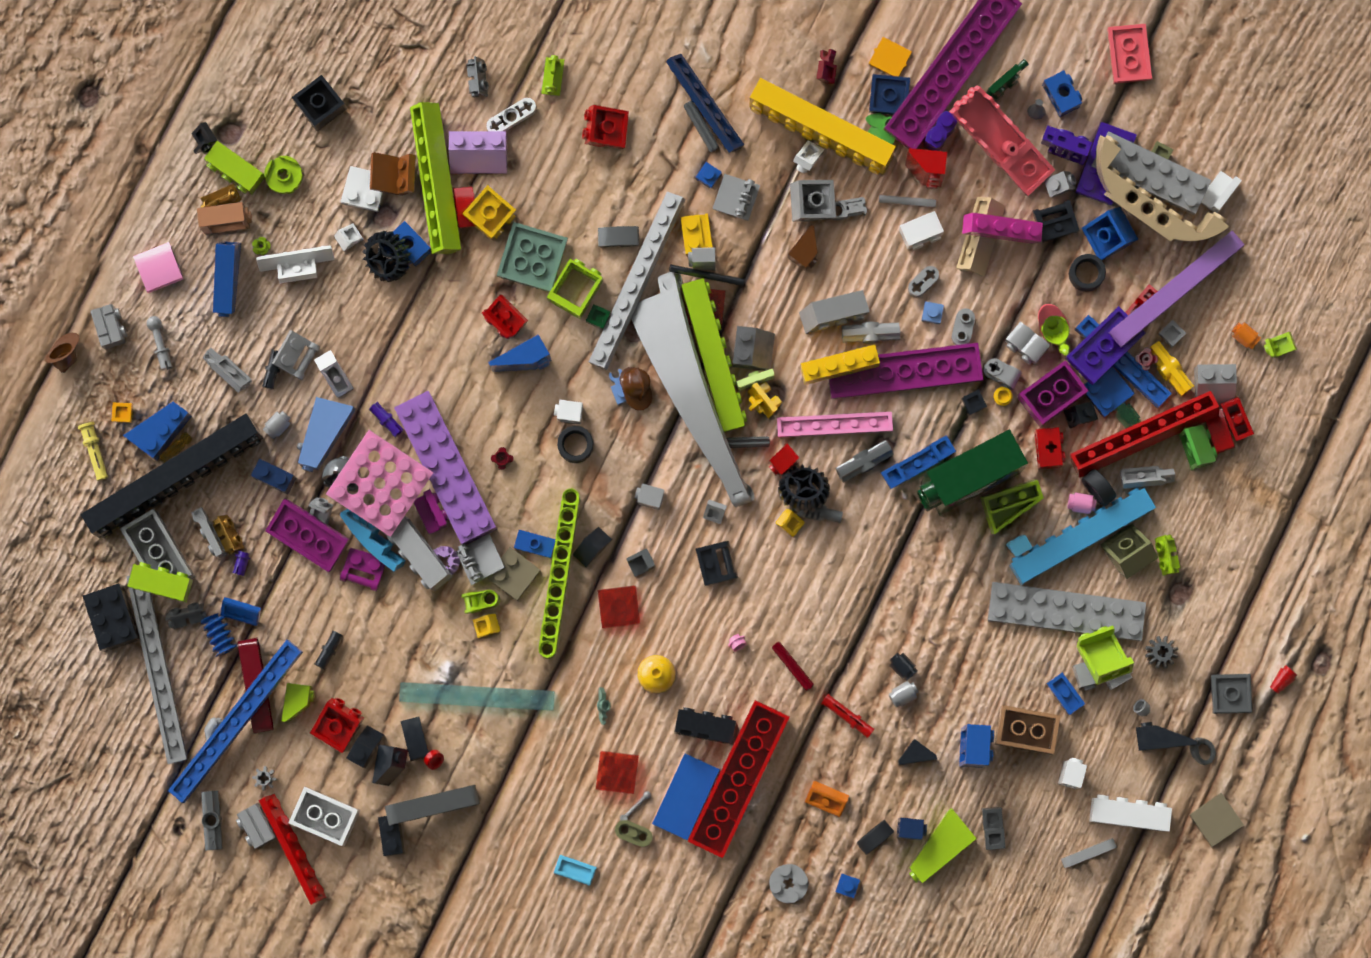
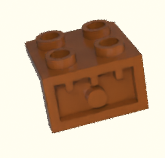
(392, 173)

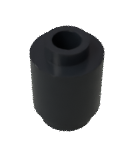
(903, 666)

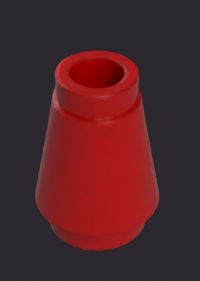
(1283, 679)

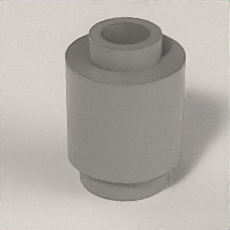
(277, 424)
(903, 694)

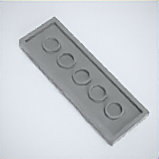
(1159, 176)

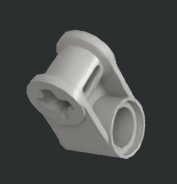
(1004, 374)

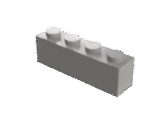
(420, 555)

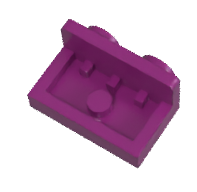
(430, 513)

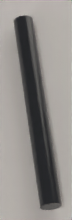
(706, 275)

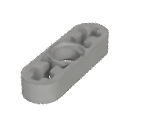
(1088, 853)

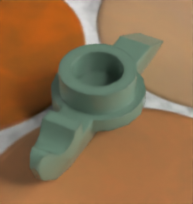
(602, 705)

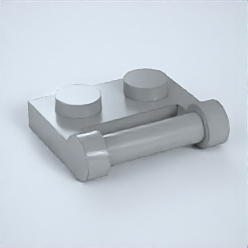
(290, 352)

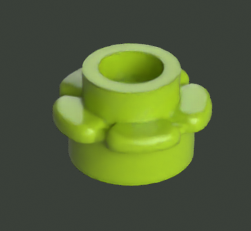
(266, 246)

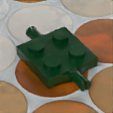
(1006, 81)

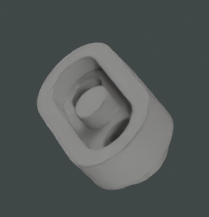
(962, 326)

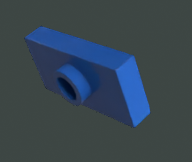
(534, 544)
(240, 611)

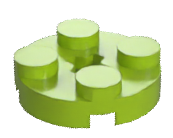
(278, 166)

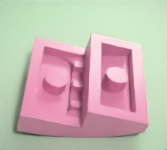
(158, 267)

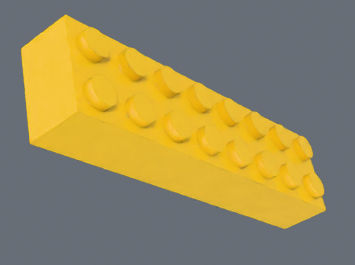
(821, 126)

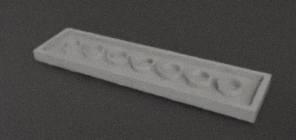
(1065, 610)

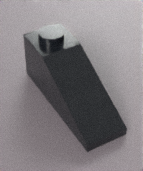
(1156, 737)

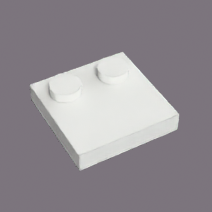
(358, 192)

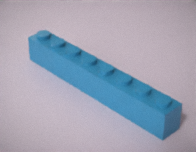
(1082, 536)

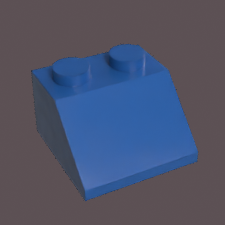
(1109, 233)

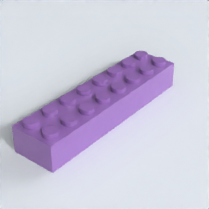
(450, 476)

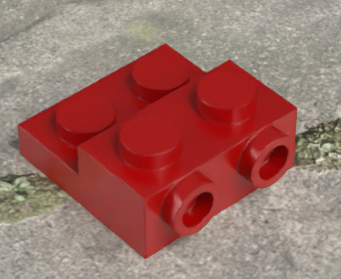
(605, 127)
(337, 724)

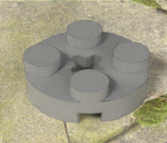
(799, 880)

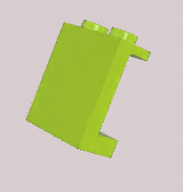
(1104, 655)

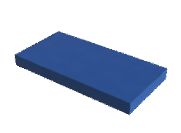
(685, 796)

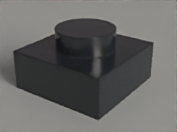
(974, 402)

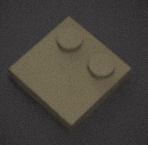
(516, 575)

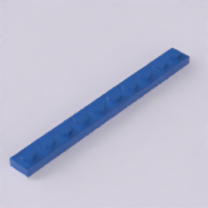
(235, 721)

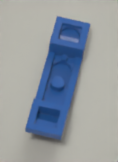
(918, 462)

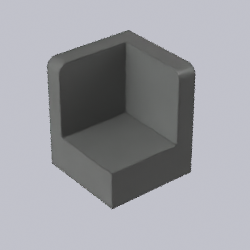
(641, 562)

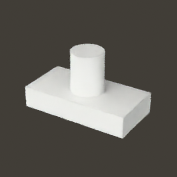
(808, 156)

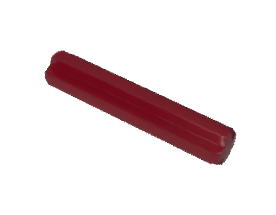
(793, 666)

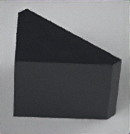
(591, 546)
(916, 753)

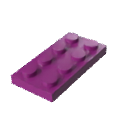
(307, 535)

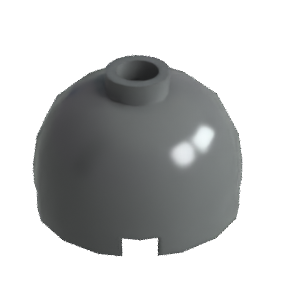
(333, 469)

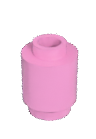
(1081, 503)

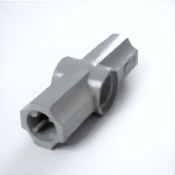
(870, 332)

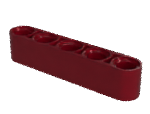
(251, 667)

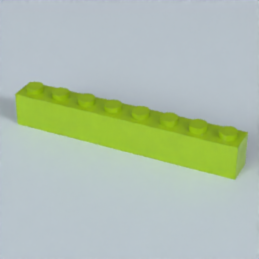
(435, 178)
(712, 354)

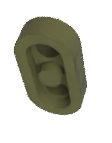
(633, 833)

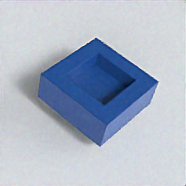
(708, 175)
(847, 885)

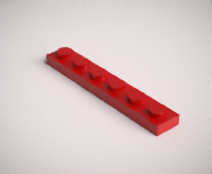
(292, 848)

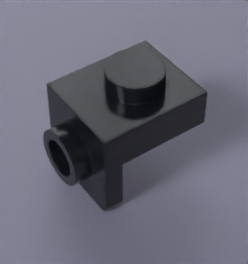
(204, 138)
(1080, 414)

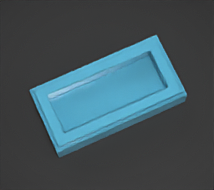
(575, 870)

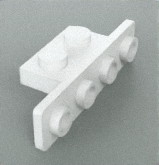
(295, 264)

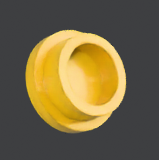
(1003, 396)

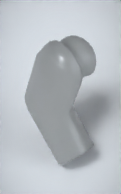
(211, 726)

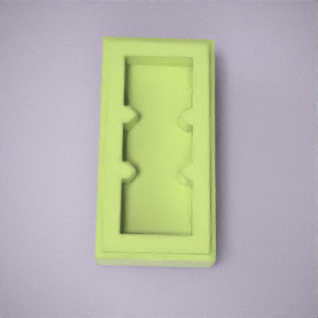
(754, 377)

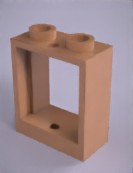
(224, 218)

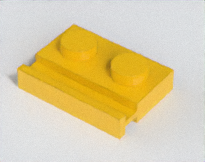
(696, 232)

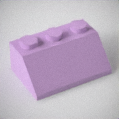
(478, 152)

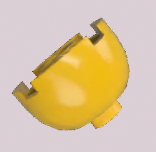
(656, 674)

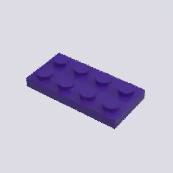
(1089, 182)
(1099, 350)

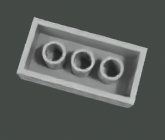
(155, 544)

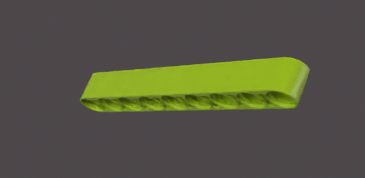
(559, 564)

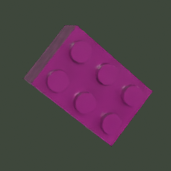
(1052, 393)

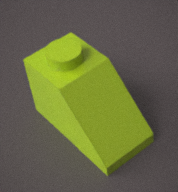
(296, 700)

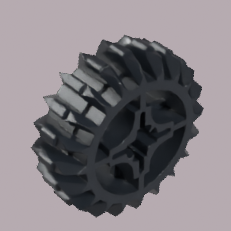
(387, 256)
(801, 482)

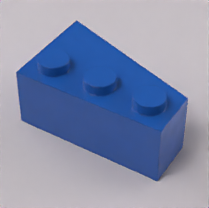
(159, 430)

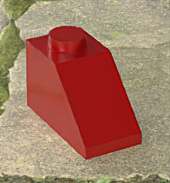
(783, 460)

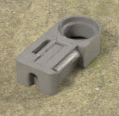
(851, 207)

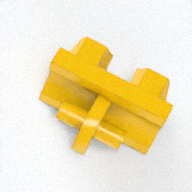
(761, 401)

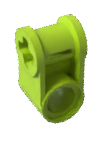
(479, 601)

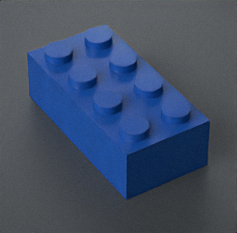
(975, 746)

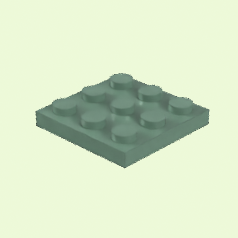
(532, 257)

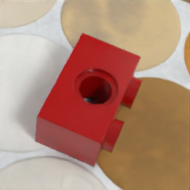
(1237, 419)

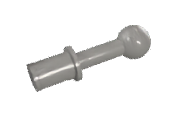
(154, 324)

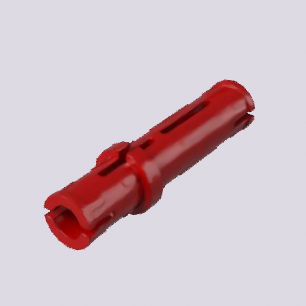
(865, 728)

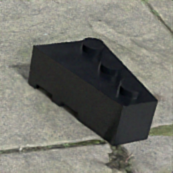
(705, 726)

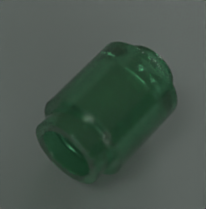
(1127, 415)

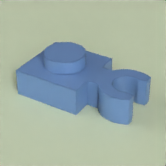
(617, 389)

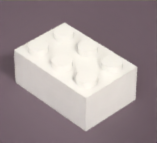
(324, 816)

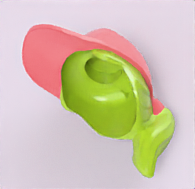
(1054, 327)

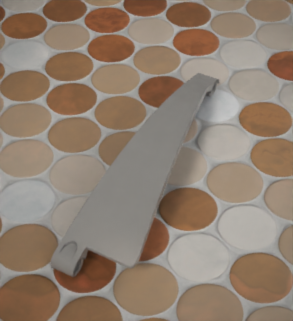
(670, 346)

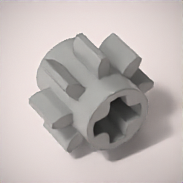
(260, 774)

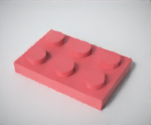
(1129, 53)

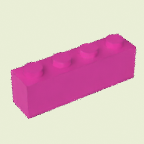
(1002, 228)

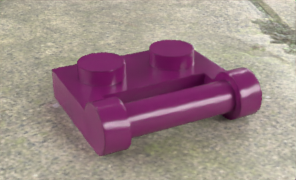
(363, 562)

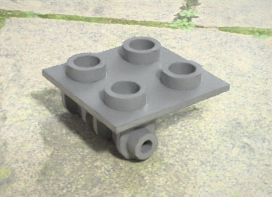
(736, 197)
(480, 559)

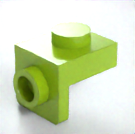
(1280, 345)

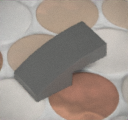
(618, 236)
(993, 828)

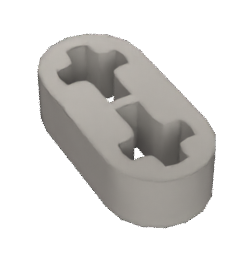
(926, 284)

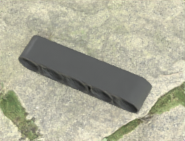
(432, 805)

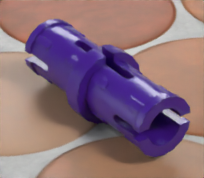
(386, 419)

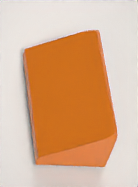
(826, 798)

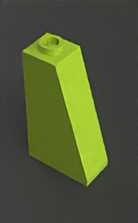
(943, 845)

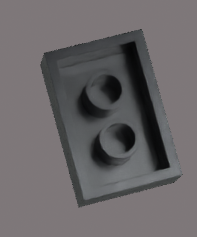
(111, 617)

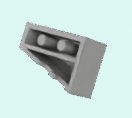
(834, 311)

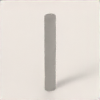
(907, 201)

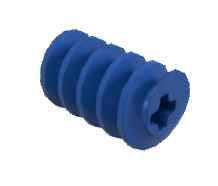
(218, 634)

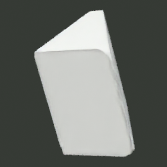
(348, 237)

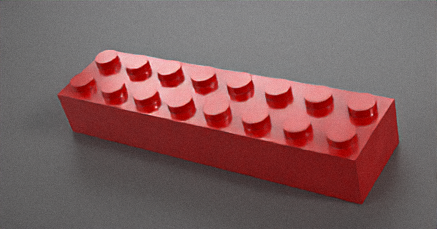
(738, 779)

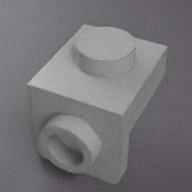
(1060, 183)
(321, 509)

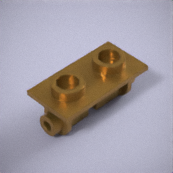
(223, 196)
(225, 526)

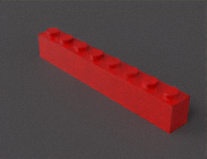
(1145, 434)

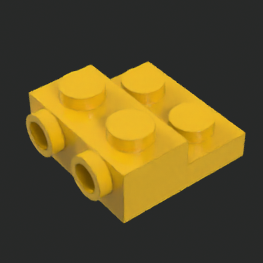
(490, 213)

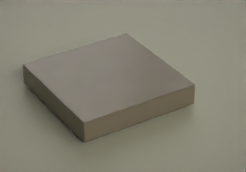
(1216, 819)

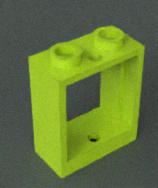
(567, 306)

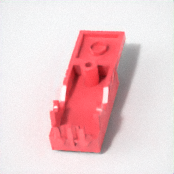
(1001, 139)

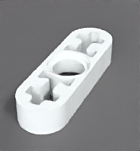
(526, 114)

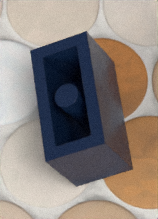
(273, 476)
(911, 828)

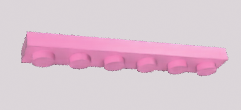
(834, 424)

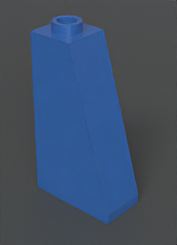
(226, 277)

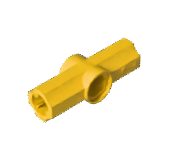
(1171, 369)

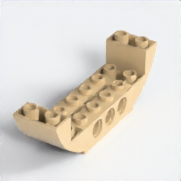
(1171, 226)

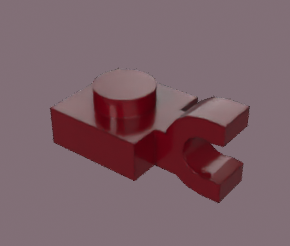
(826, 68)

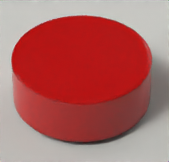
(434, 759)

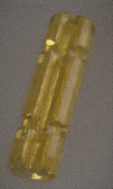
(176, 447)

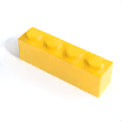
(839, 364)

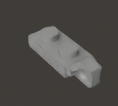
(227, 370)
(1146, 476)
(208, 531)

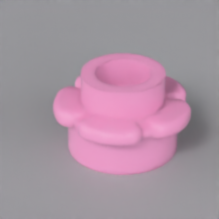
(737, 642)

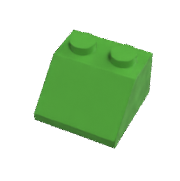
(1197, 447)

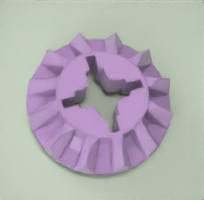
(453, 560)

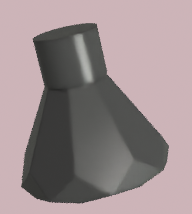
(1036, 110)

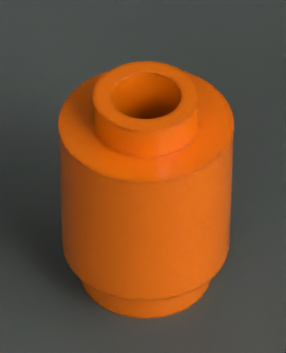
(1245, 335)

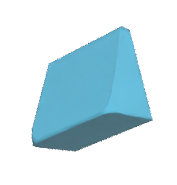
(1019, 545)

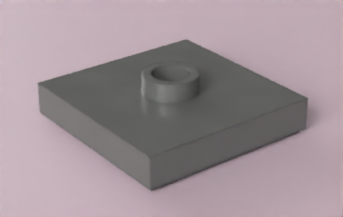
(1231, 693)

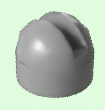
(1141, 708)

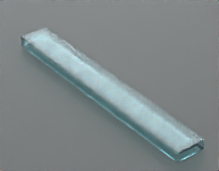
(477, 696)

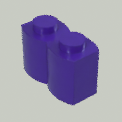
(937, 135)

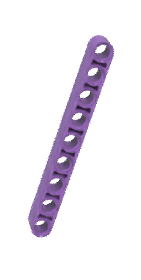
(1176, 289)

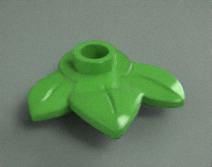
(878, 122)

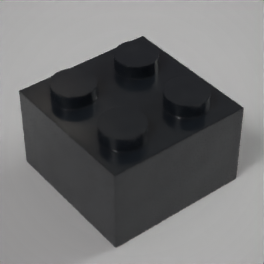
(319, 103)

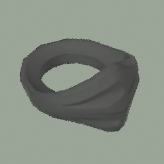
(1195, 751)

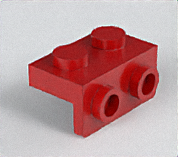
(504, 317)

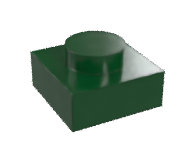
(598, 316)

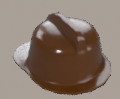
(63, 352)
(636, 388)

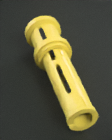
(88, 442)

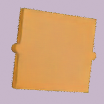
(890, 57)

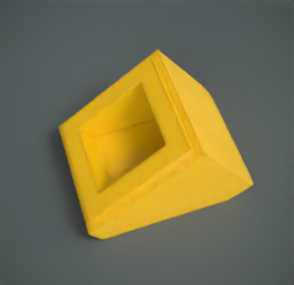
(790, 522)
(486, 625)

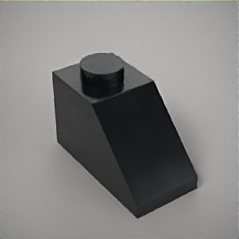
(365, 747)
(389, 764)

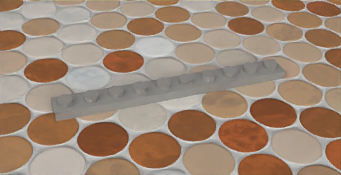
(636, 280)
(158, 676)

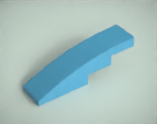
(372, 541)

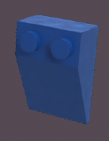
(525, 356)

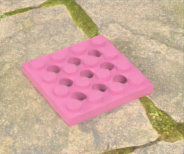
(409, 491)

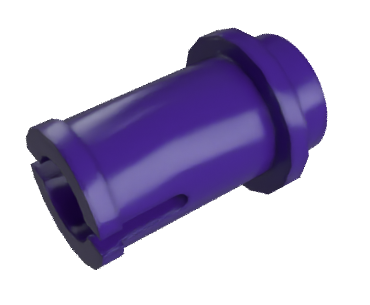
(241, 563)

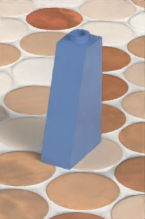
(323, 431)

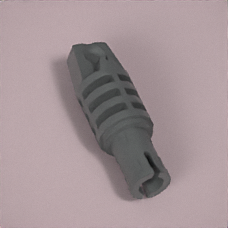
(821, 514)

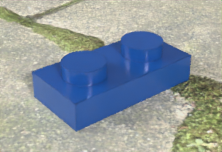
(1065, 693)

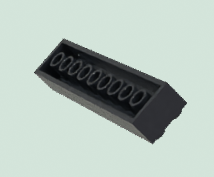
(172, 476)

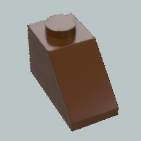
(805, 250)

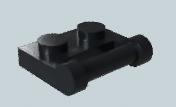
(1059, 226)
(710, 566)

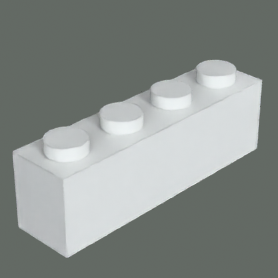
(1130, 814)

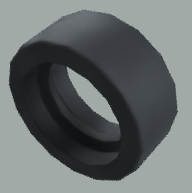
(1092, 259)
(578, 430)
(1099, 487)
(875, 837)

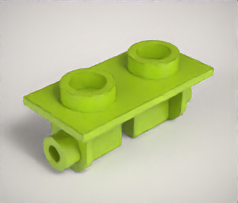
(552, 76)
(1165, 546)

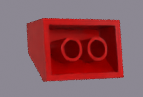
(927, 166)

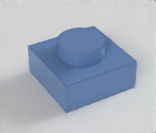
(932, 312)

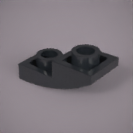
(414, 738)

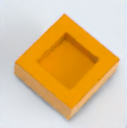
(122, 412)

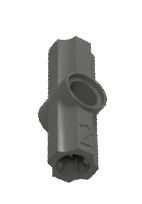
(864, 461)
(210, 807)

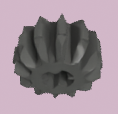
(1156, 647)

